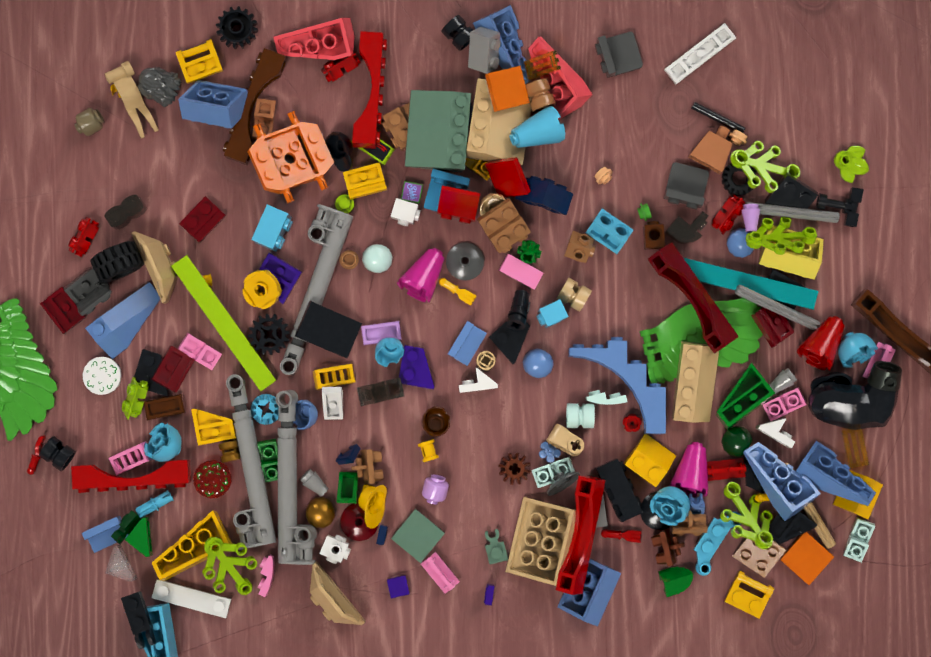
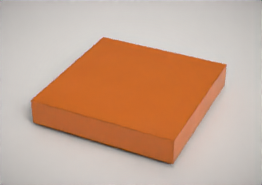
(507, 88)
(806, 558)

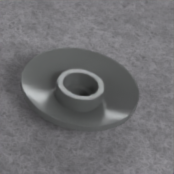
(465, 271)
(562, 482)

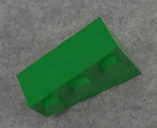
(745, 397)

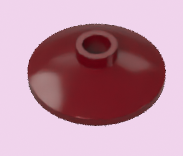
(349, 526)

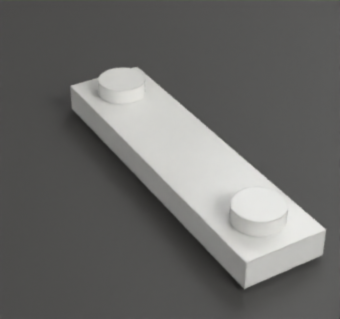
(700, 54)
(191, 598)

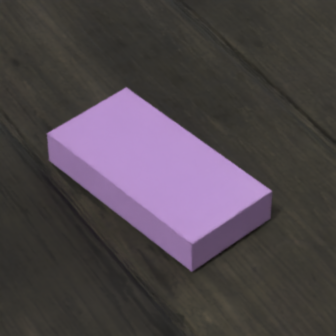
(374, 333)

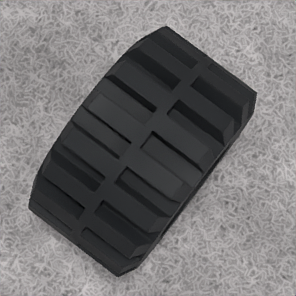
(117, 262)

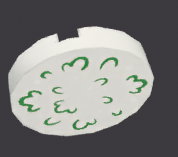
(102, 375)

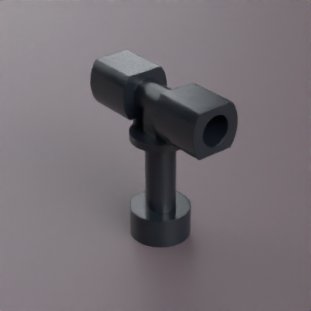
(848, 207)

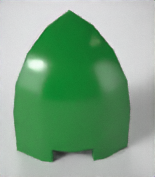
(675, 580)

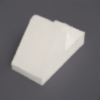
(483, 380)
(332, 402)
(772, 430)

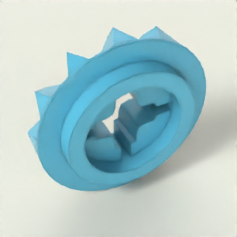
(256, 411)

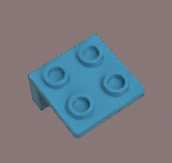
(443, 178)

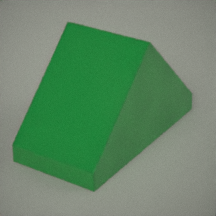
(347, 487)
(141, 537)

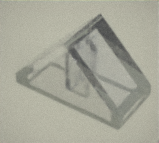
(120, 566)

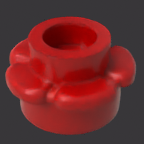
(637, 422)

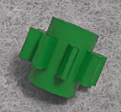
(529, 251)

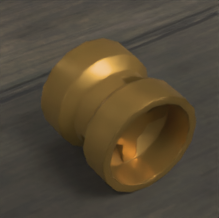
(231, 455)

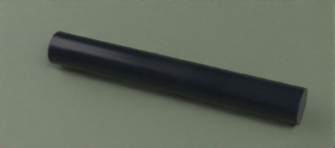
(717, 117)

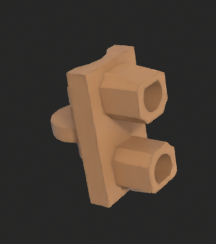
(365, 466)
(692, 524)

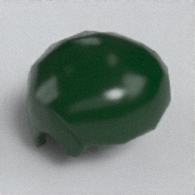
(736, 441)

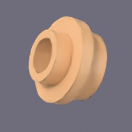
(738, 138)
(603, 175)

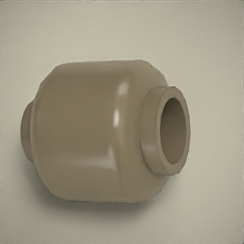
(89, 121)

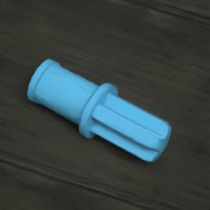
(154, 504)

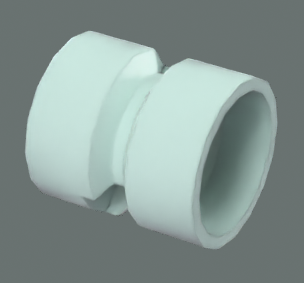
(580, 415)

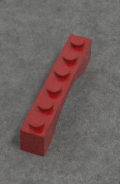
(365, 128)
(90, 476)
(588, 503)

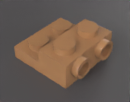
(397, 124)
(504, 226)

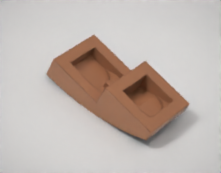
(264, 115)

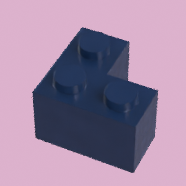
(547, 195)

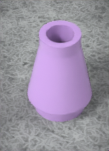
(750, 216)

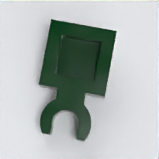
(127, 524)

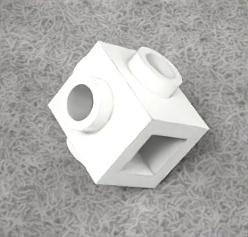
(328, 551)

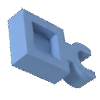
(697, 504)

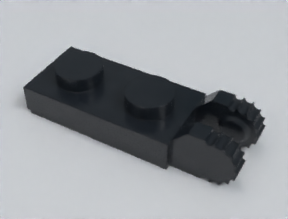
(138, 618)

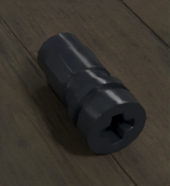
(519, 309)

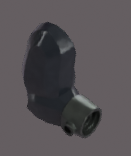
(858, 405)

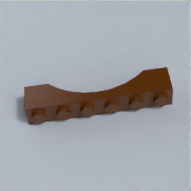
(268, 70)
(882, 318)

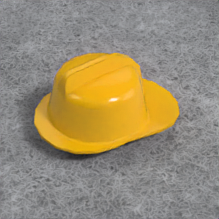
(373, 503)

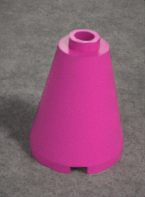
(423, 275)
(692, 471)

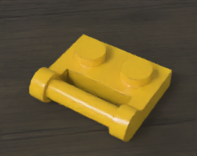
(200, 67)
(745, 600)

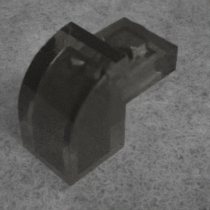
(683, 232)
(380, 392)

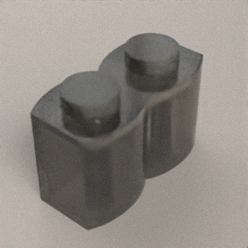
(121, 215)

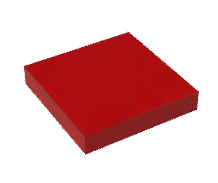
(508, 177)

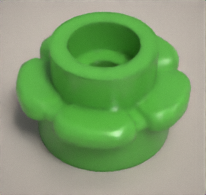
(644, 211)

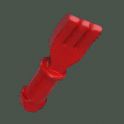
(35, 457)
(628, 535)

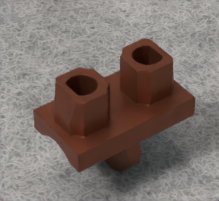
(668, 556)

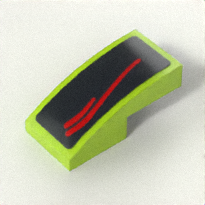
(381, 153)

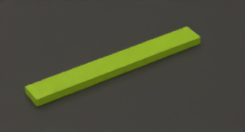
(223, 323)

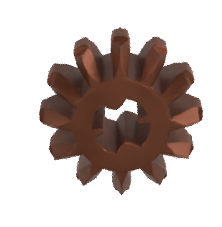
(509, 472)

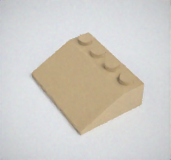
(491, 129)
(541, 540)

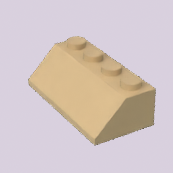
(694, 383)

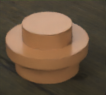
(349, 259)

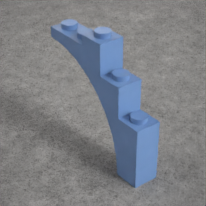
(614, 357)

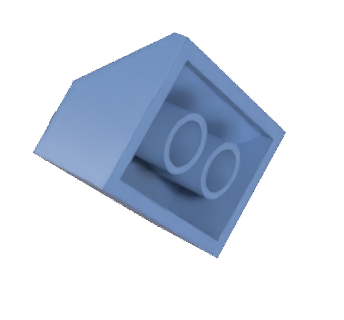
(213, 103)
(596, 594)

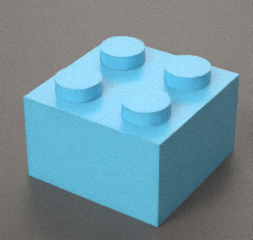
(272, 228)

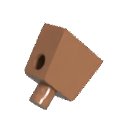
(713, 150)

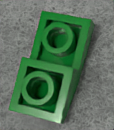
(269, 459)

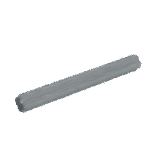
(799, 213)
(777, 307)

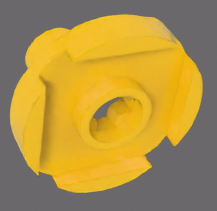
(269, 282)

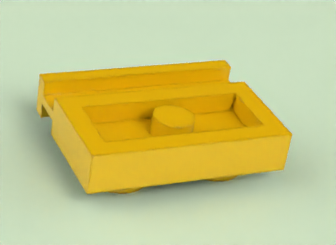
(364, 181)

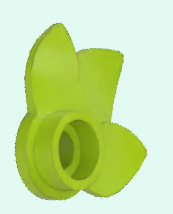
(854, 163)

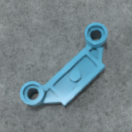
(710, 542)

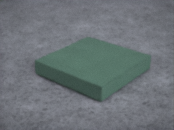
(418, 535)

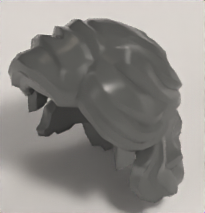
(159, 85)

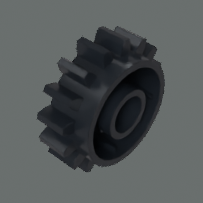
(233, 18)

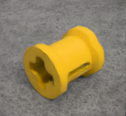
(428, 450)

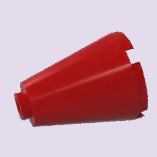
(823, 344)

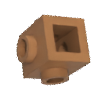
(580, 247)

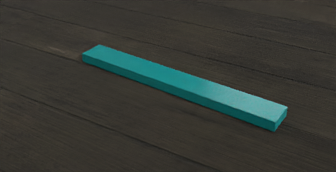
(770, 288)

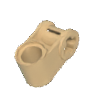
(564, 439)

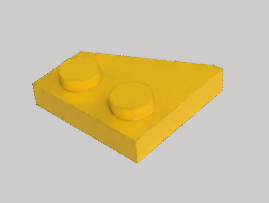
(212, 427)

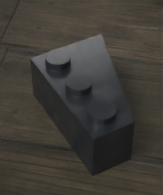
(619, 490)

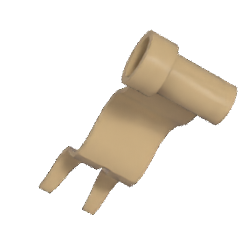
(130, 95)

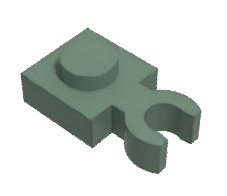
(495, 550)

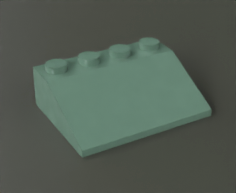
(437, 130)

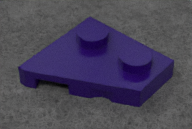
(284, 272)
(415, 369)

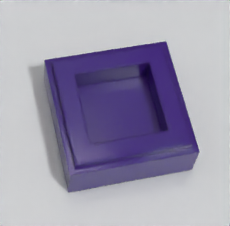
(398, 586)
(489, 594)

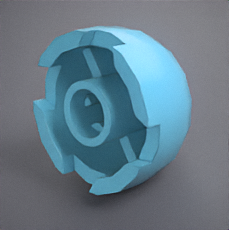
(856, 348)
(164, 443)
(670, 505)

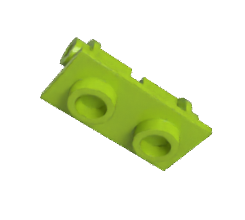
(133, 406)

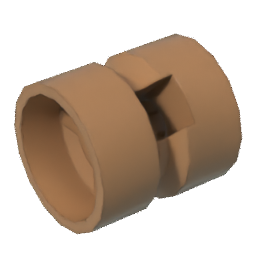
(540, 95)

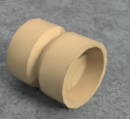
(574, 294)

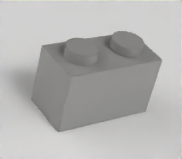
(484, 50)

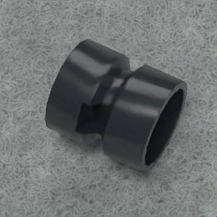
(458, 32)
(57, 453)

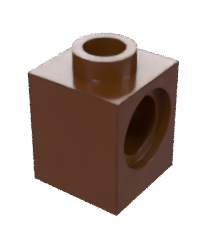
(648, 242)

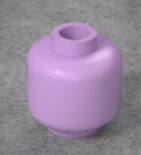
(435, 489)

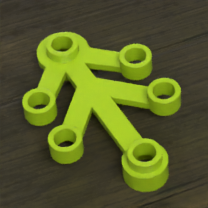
(761, 165)
(757, 238)
(748, 518)
(227, 563)

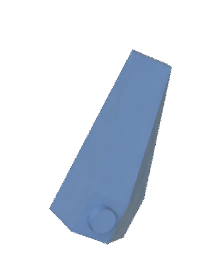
(510, 47)
(120, 324)
(834, 477)

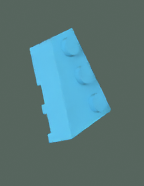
(163, 631)

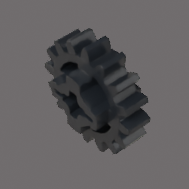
(263, 341)

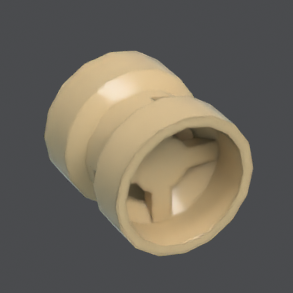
(485, 360)

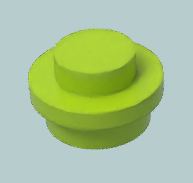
(344, 204)

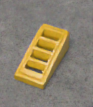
(317, 380)

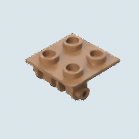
(758, 559)

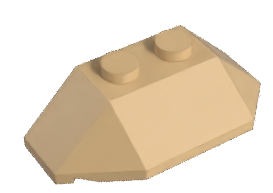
(158, 264)
(332, 599)

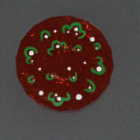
(212, 479)

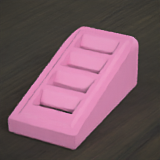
(140, 454)

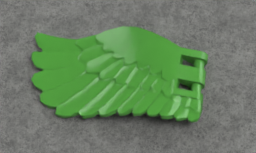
(686, 327)
(24, 378)

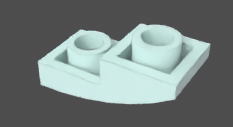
(600, 398)
(544, 474)
(858, 539)

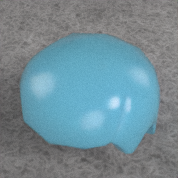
(388, 351)

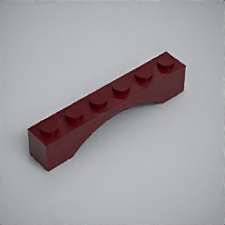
(715, 327)

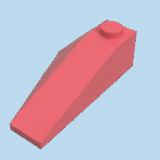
(322, 41)
(565, 84)

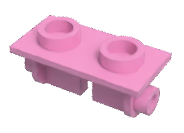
(883, 353)
(440, 572)

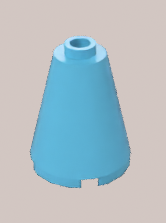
(539, 129)

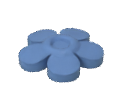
(549, 451)

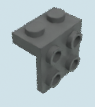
(618, 54)
(686, 185)
(88, 291)

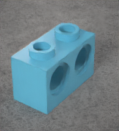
(609, 231)
(552, 314)

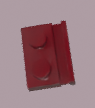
(202, 219)
(62, 310)
(772, 325)
(173, 369)

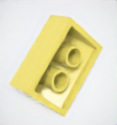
(802, 264)

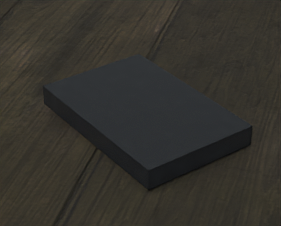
(328, 329)

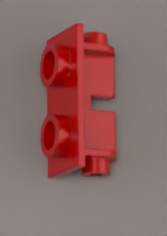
(333, 68)
(725, 221)
(85, 230)
(726, 469)

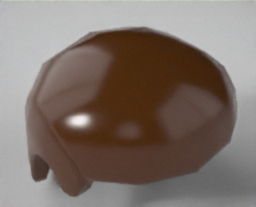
(435, 421)

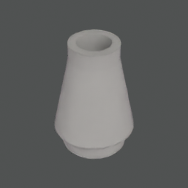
(783, 380)
(313, 482)

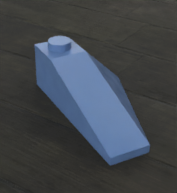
(783, 485)

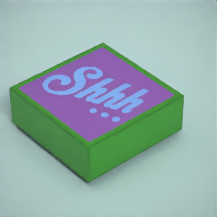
(411, 192)

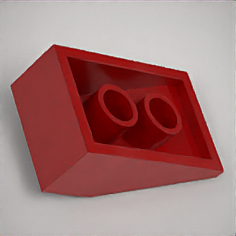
(458, 204)

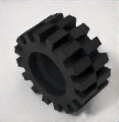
(731, 186)

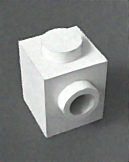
(405, 212)

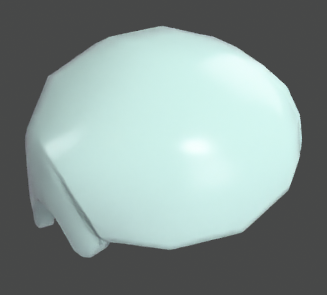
(377, 258)

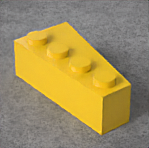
(190, 547)

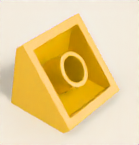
(857, 508)

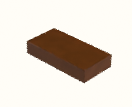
(164, 407)

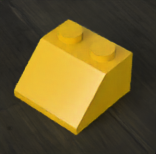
(650, 460)

